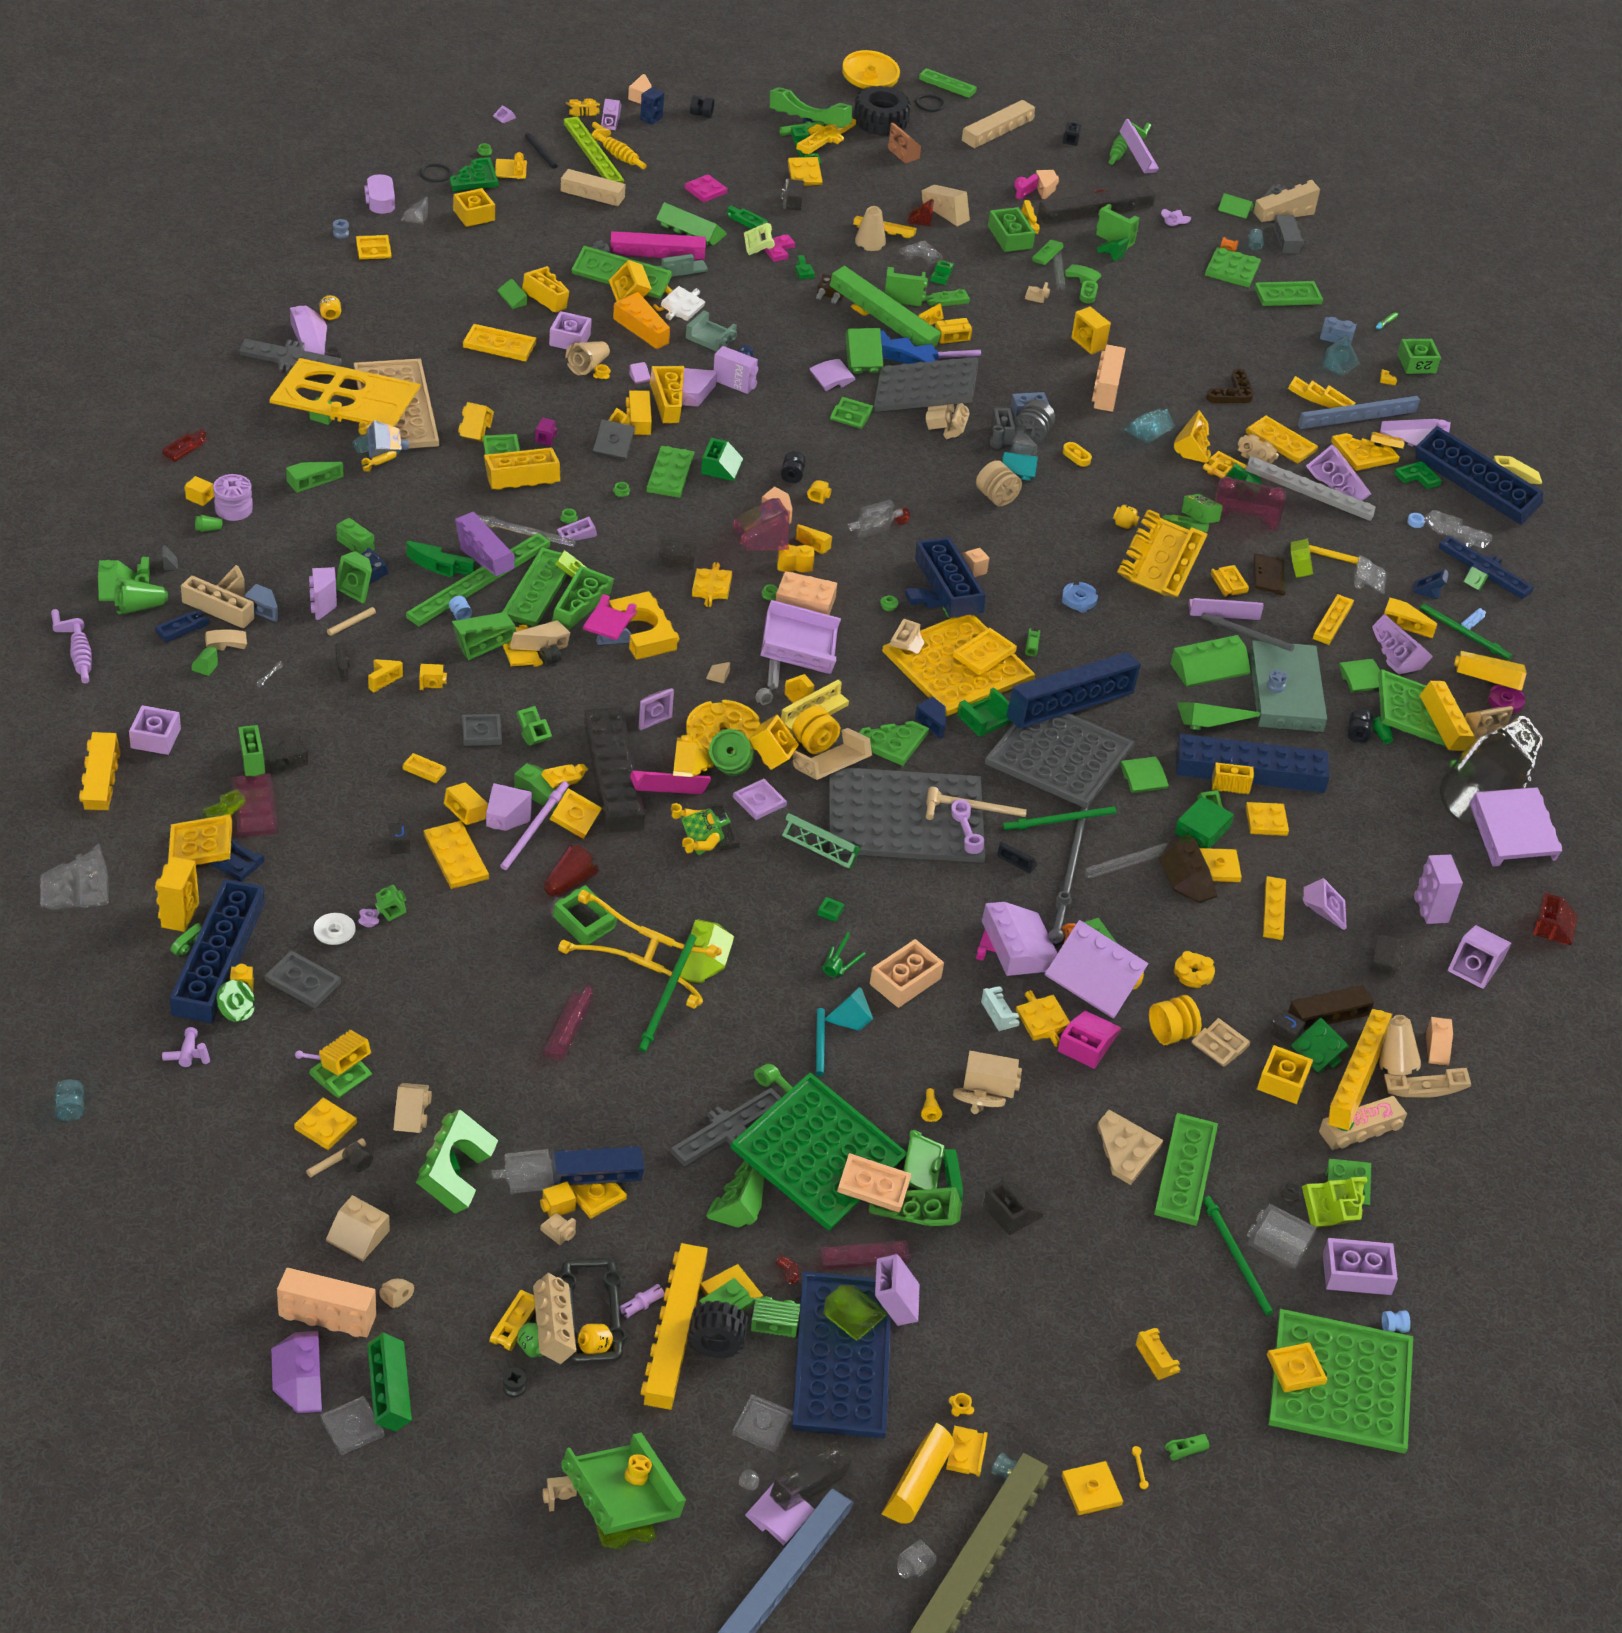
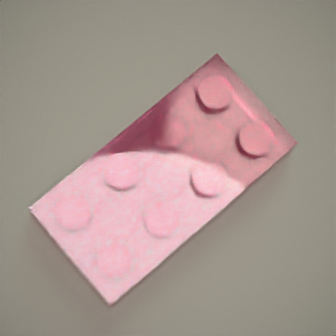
(258, 813)

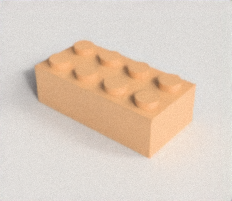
(1108, 377)
(326, 1302)

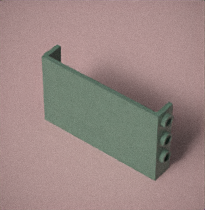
(1302, 701)

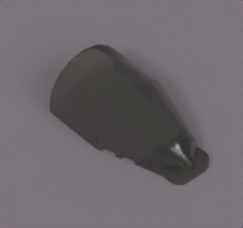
(1491, 764)

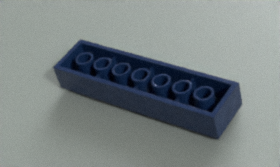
(1479, 475)
(1073, 690)
(1271, 763)
(217, 950)

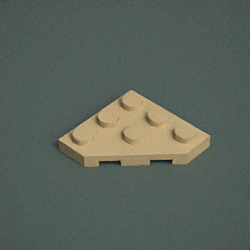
(1126, 1146)

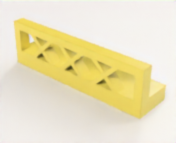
(830, 702)

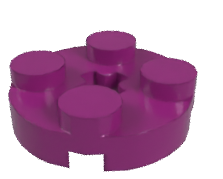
(1499, 695)

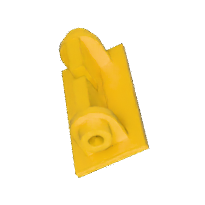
(932, 315)

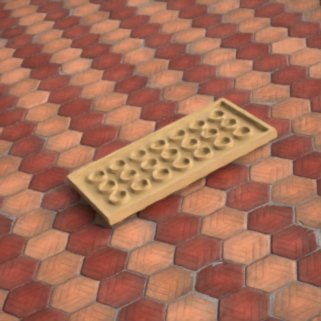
(417, 421)

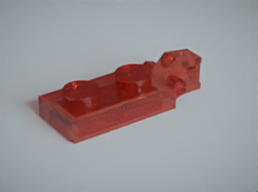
(184, 445)

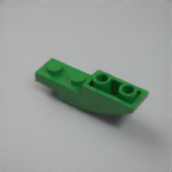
(435, 560)

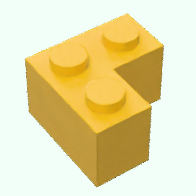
(475, 421)

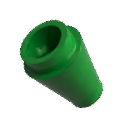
(1383, 731)

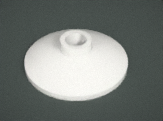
(334, 928)

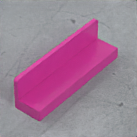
(668, 782)

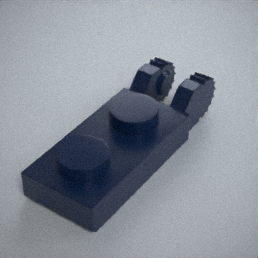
(181, 625)

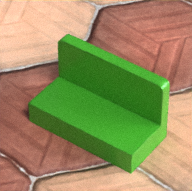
(1235, 206)

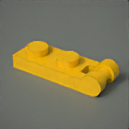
(515, 1317)

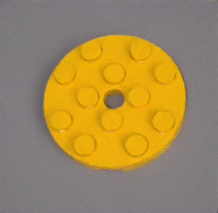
(709, 717)

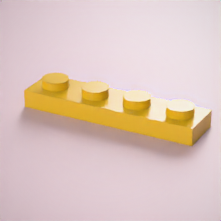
(892, 228)
(1333, 619)
(1274, 908)

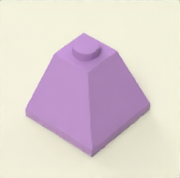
(656, 708)
(508, 807)
(1326, 902)

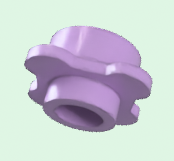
(369, 917)

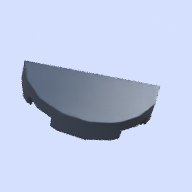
(623, 638)

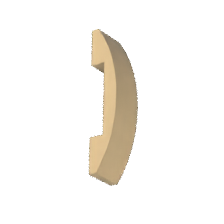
(1428, 1086)

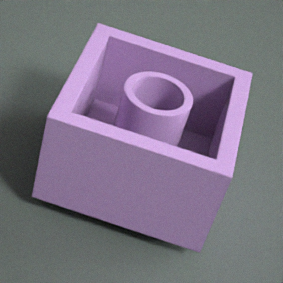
(569, 329)
(154, 730)

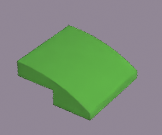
(851, 412)
(1360, 675)
(1144, 774)
(344, 1082)

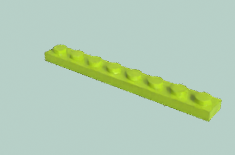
(592, 149)

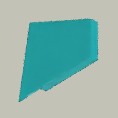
(852, 1012)

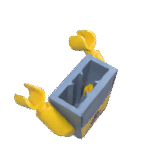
(383, 442)

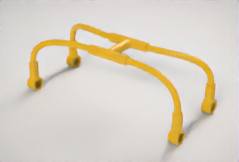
(646, 961)

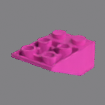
(1088, 1038)

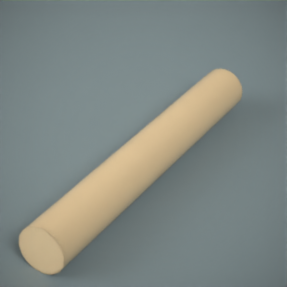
(351, 621)
(329, 1161)

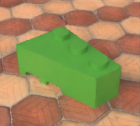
(483, 633)

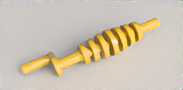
(615, 147)

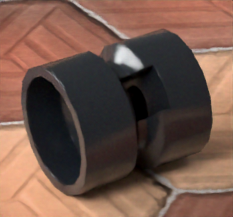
(702, 106)
(793, 467)
(1360, 726)

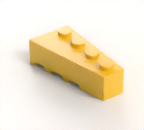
(667, 390)
(100, 771)

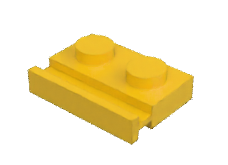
(1229, 580)
(967, 1451)

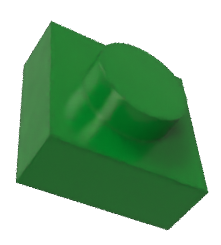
(830, 909)

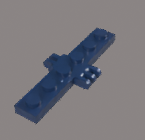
(1486, 565)

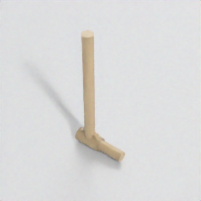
(934, 798)

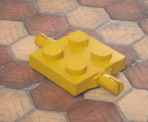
(712, 584)
(1043, 1017)

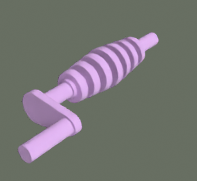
(80, 648)

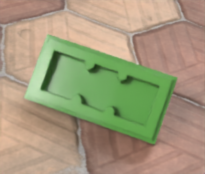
(1047, 252)

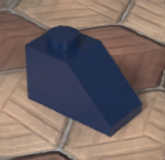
(932, 715)

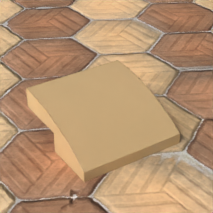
(1221, 1042)

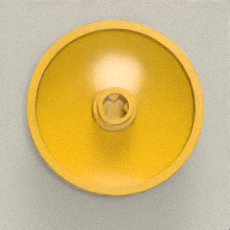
(870, 69)

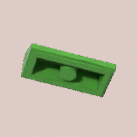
(513, 294)

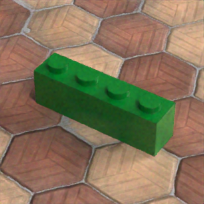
(389, 1382)

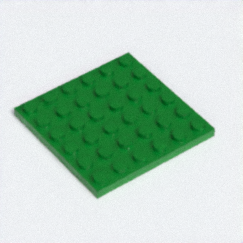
(806, 1144)

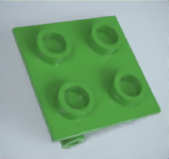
(1346, 1169)

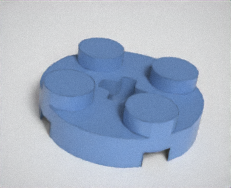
(1072, 598)

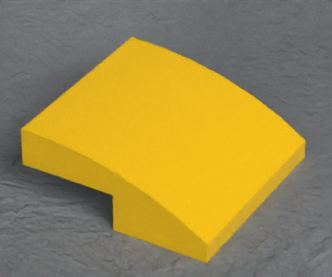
(373, 247)

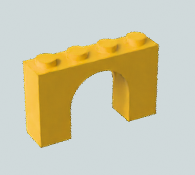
(652, 642)

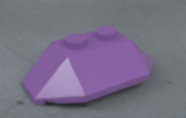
(298, 1371)

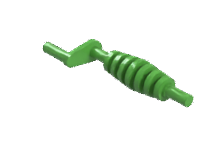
(1120, 146)

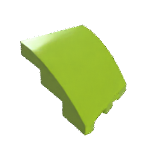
(1335, 1201)

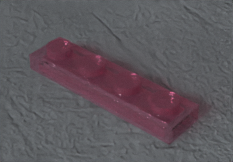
(862, 1254)

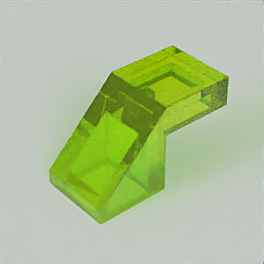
(621, 1538)

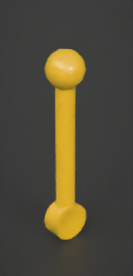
(1136, 1451)

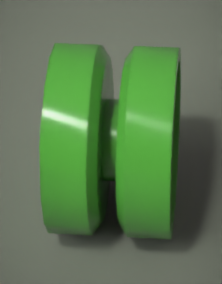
(721, 755)

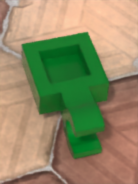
(803, 270)

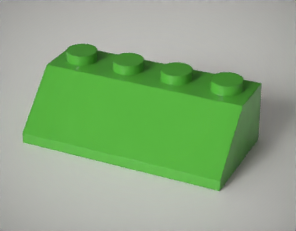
(689, 224)
(1211, 661)

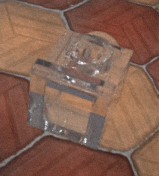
(915, 1560)

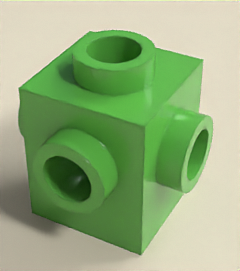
(391, 902)

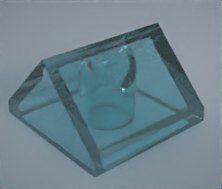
(1340, 357)

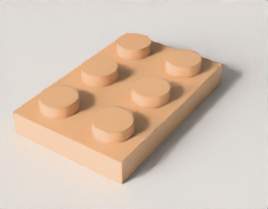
(874, 1182)

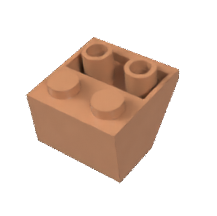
(903, 145)

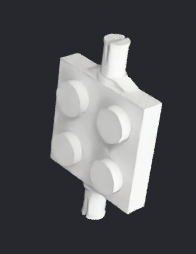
(682, 303)

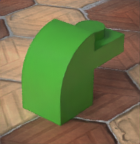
(533, 728)

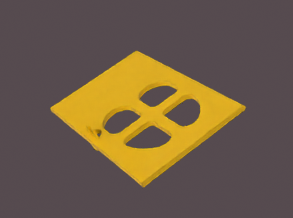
(379, 400)

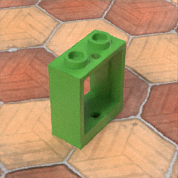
(583, 935)

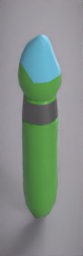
(1387, 320)

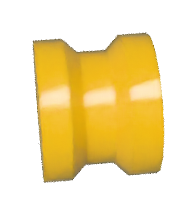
(638, 1470)

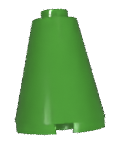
(137, 596)

